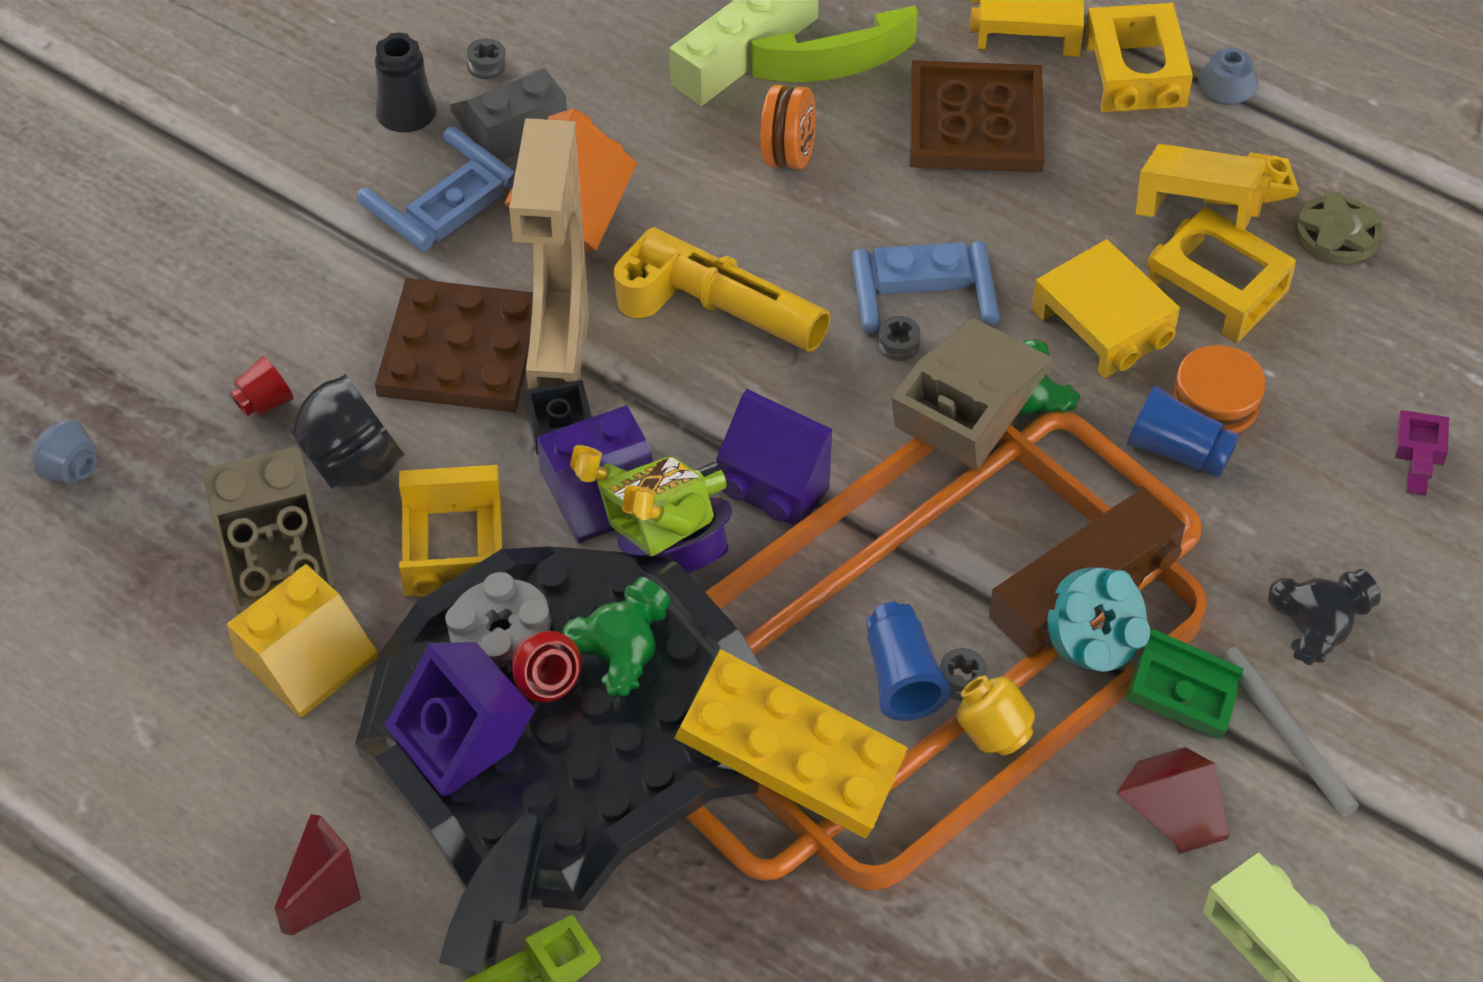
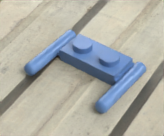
(451, 200)
(921, 270)

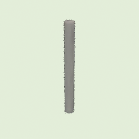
(1292, 735)

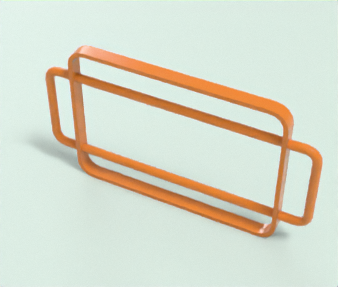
(1013, 445)

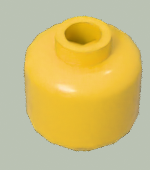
(996, 715)

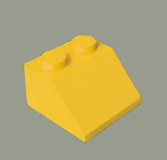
(301, 641)

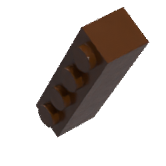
(1129, 537)

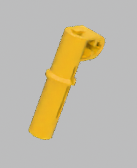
(718, 283)

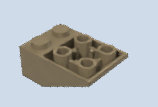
(968, 391)
(264, 522)

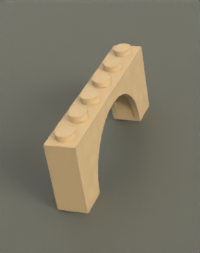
(549, 214)

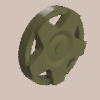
(1339, 225)

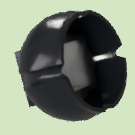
(344, 436)

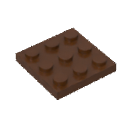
(976, 116)
(457, 345)

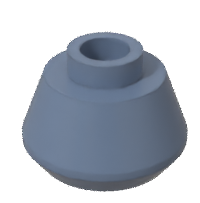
(1229, 77)
(64, 453)

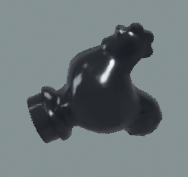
(1324, 610)

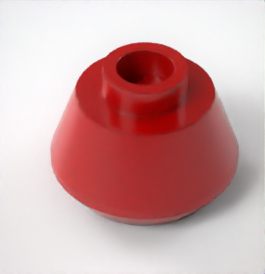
(546, 666)

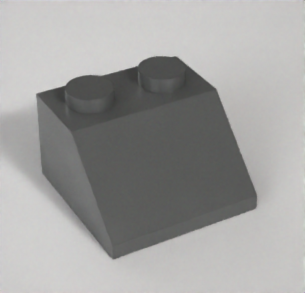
(499, 113)

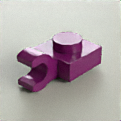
(1424, 442)

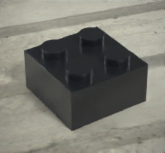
(555, 407)

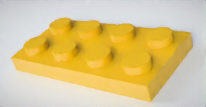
(792, 743)

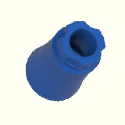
(1182, 434)
(904, 664)

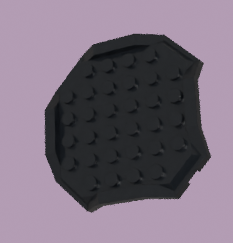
(589, 757)

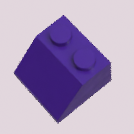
(775, 459)
(581, 502)
(457, 714)

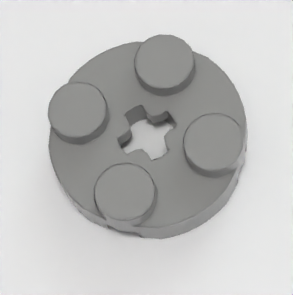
(495, 600)

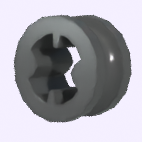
(486, 67)
(902, 326)
(968, 662)

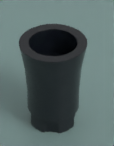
(402, 85)

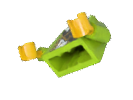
(652, 502)

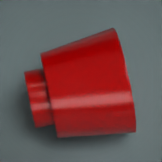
(260, 389)

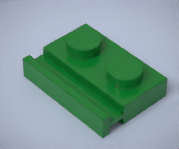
(1184, 684)

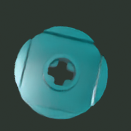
(1124, 623)

